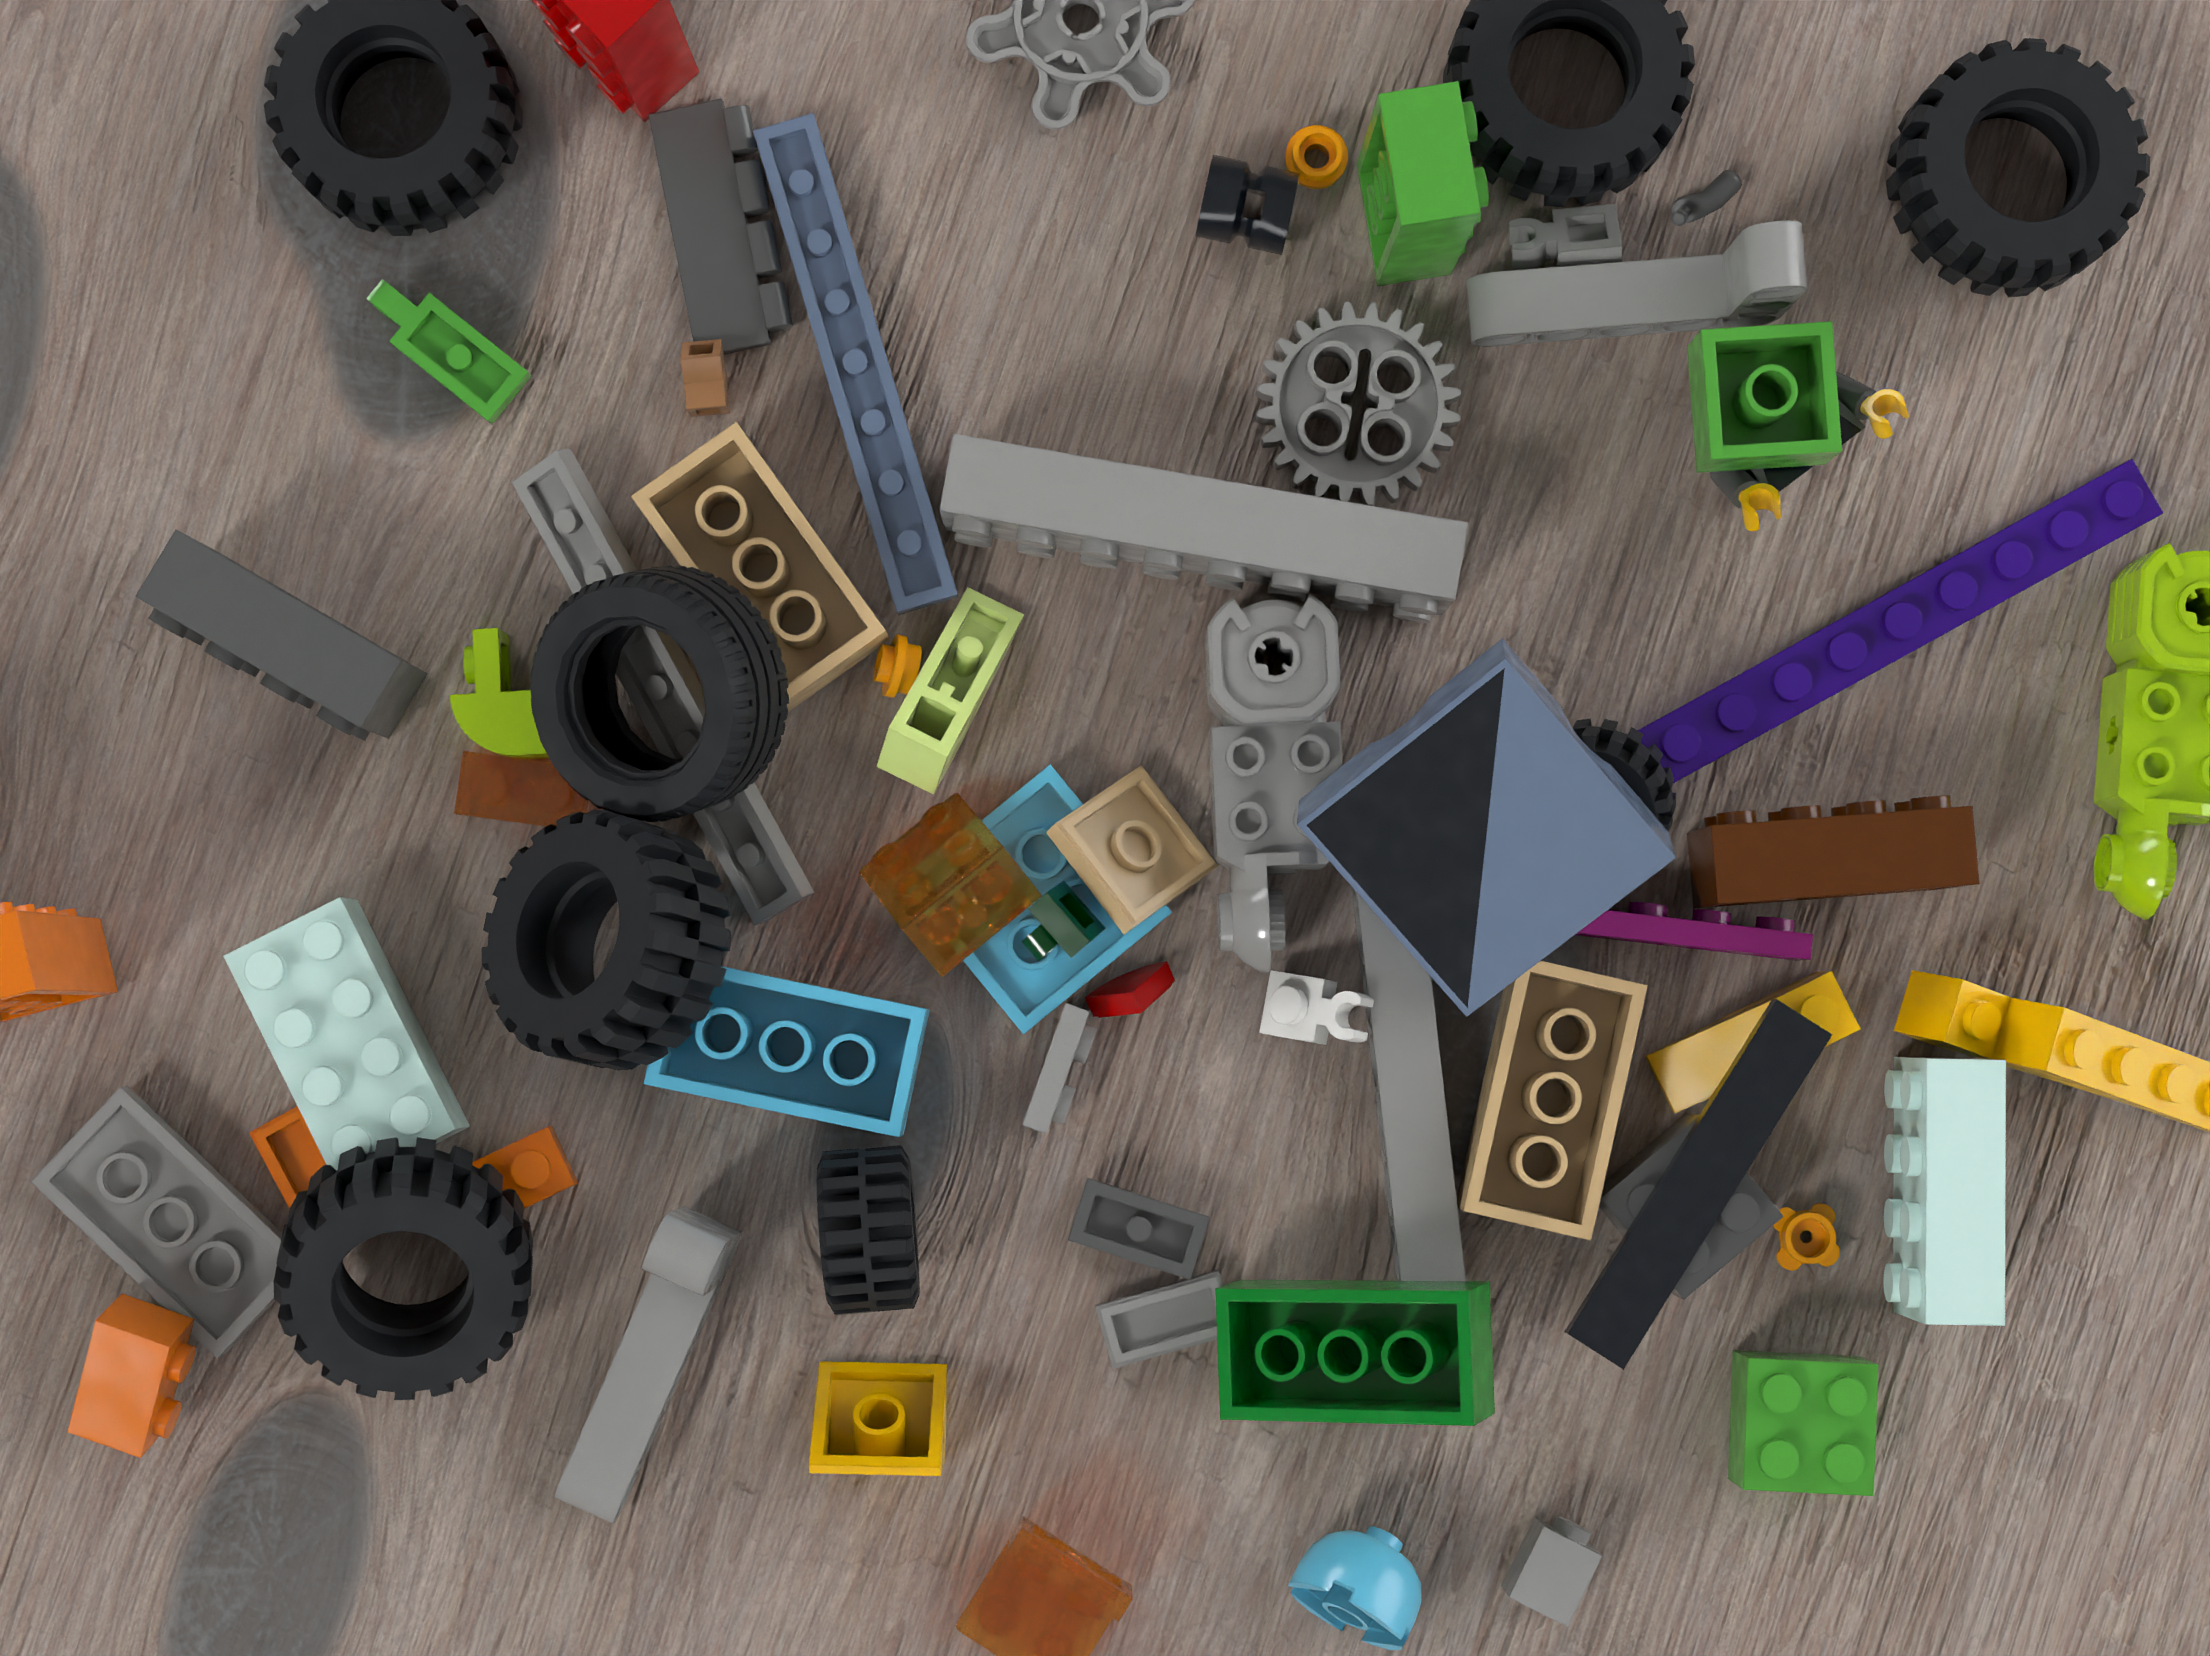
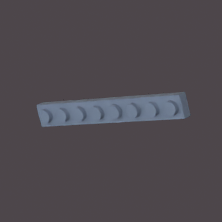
(855, 364)

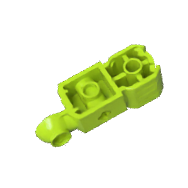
(2153, 723)

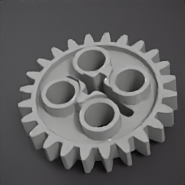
(1303, 396)

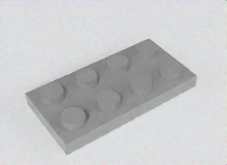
(167, 1219)

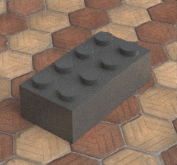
(270, 630)

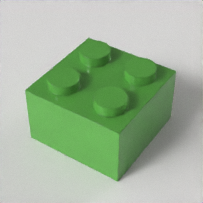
(1764, 397)
(1803, 1423)

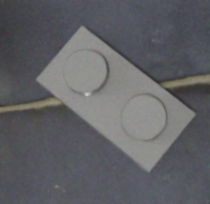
(1051, 1096)

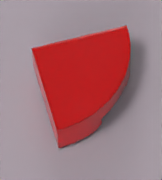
(1131, 991)

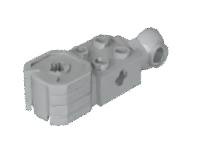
(1267, 757)

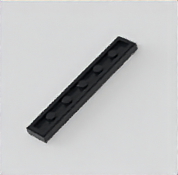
(1698, 1183)

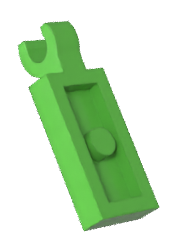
(452, 351)

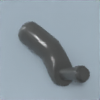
(1713, 197)

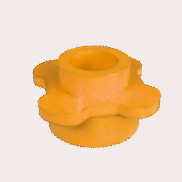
(1821, 1247)

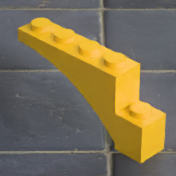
(2057, 1046)

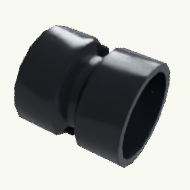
(1226, 197)

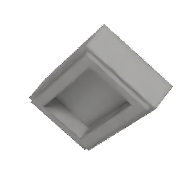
(1160, 1319)

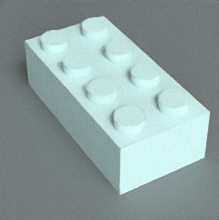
(344, 1033)
(1947, 1190)

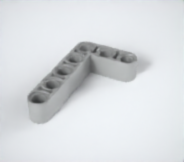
(1740, 288)
(686, 1271)

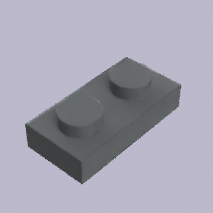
(1138, 1228)

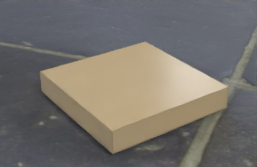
(1132, 849)

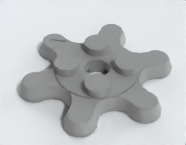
(1071, 63)

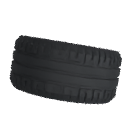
(579, 706)

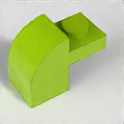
(495, 714)

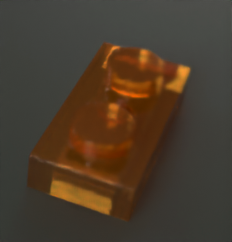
(514, 790)

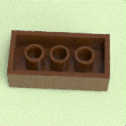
(1836, 856)

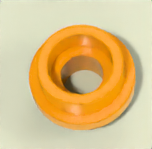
(1321, 139)
(897, 666)

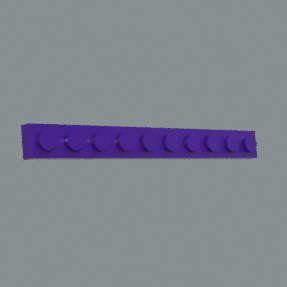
(1902, 620)

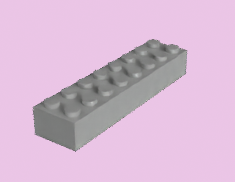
(1201, 528)

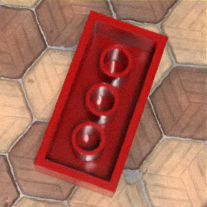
(629, 45)

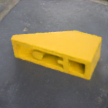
(1697, 1062)

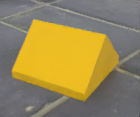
(879, 1419)

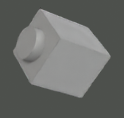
(1552, 1568)

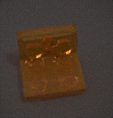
(949, 883)
(1043, 1598)

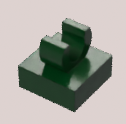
(1063, 923)

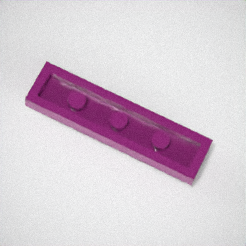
(1706, 931)

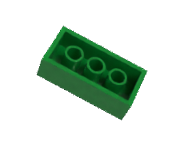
(1355, 1351)

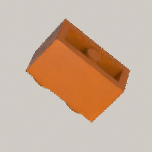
(133, 1376)

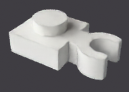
(1309, 1009)

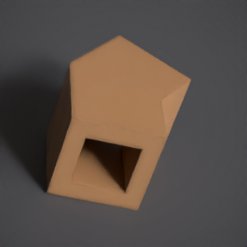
(705, 378)

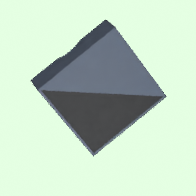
(1485, 829)

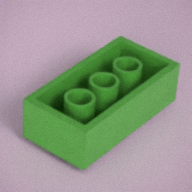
(1420, 182)

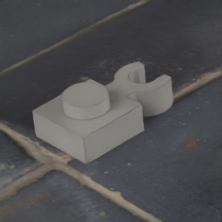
(1573, 238)

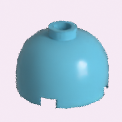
(1360, 1584)

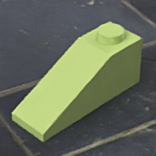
(948, 691)

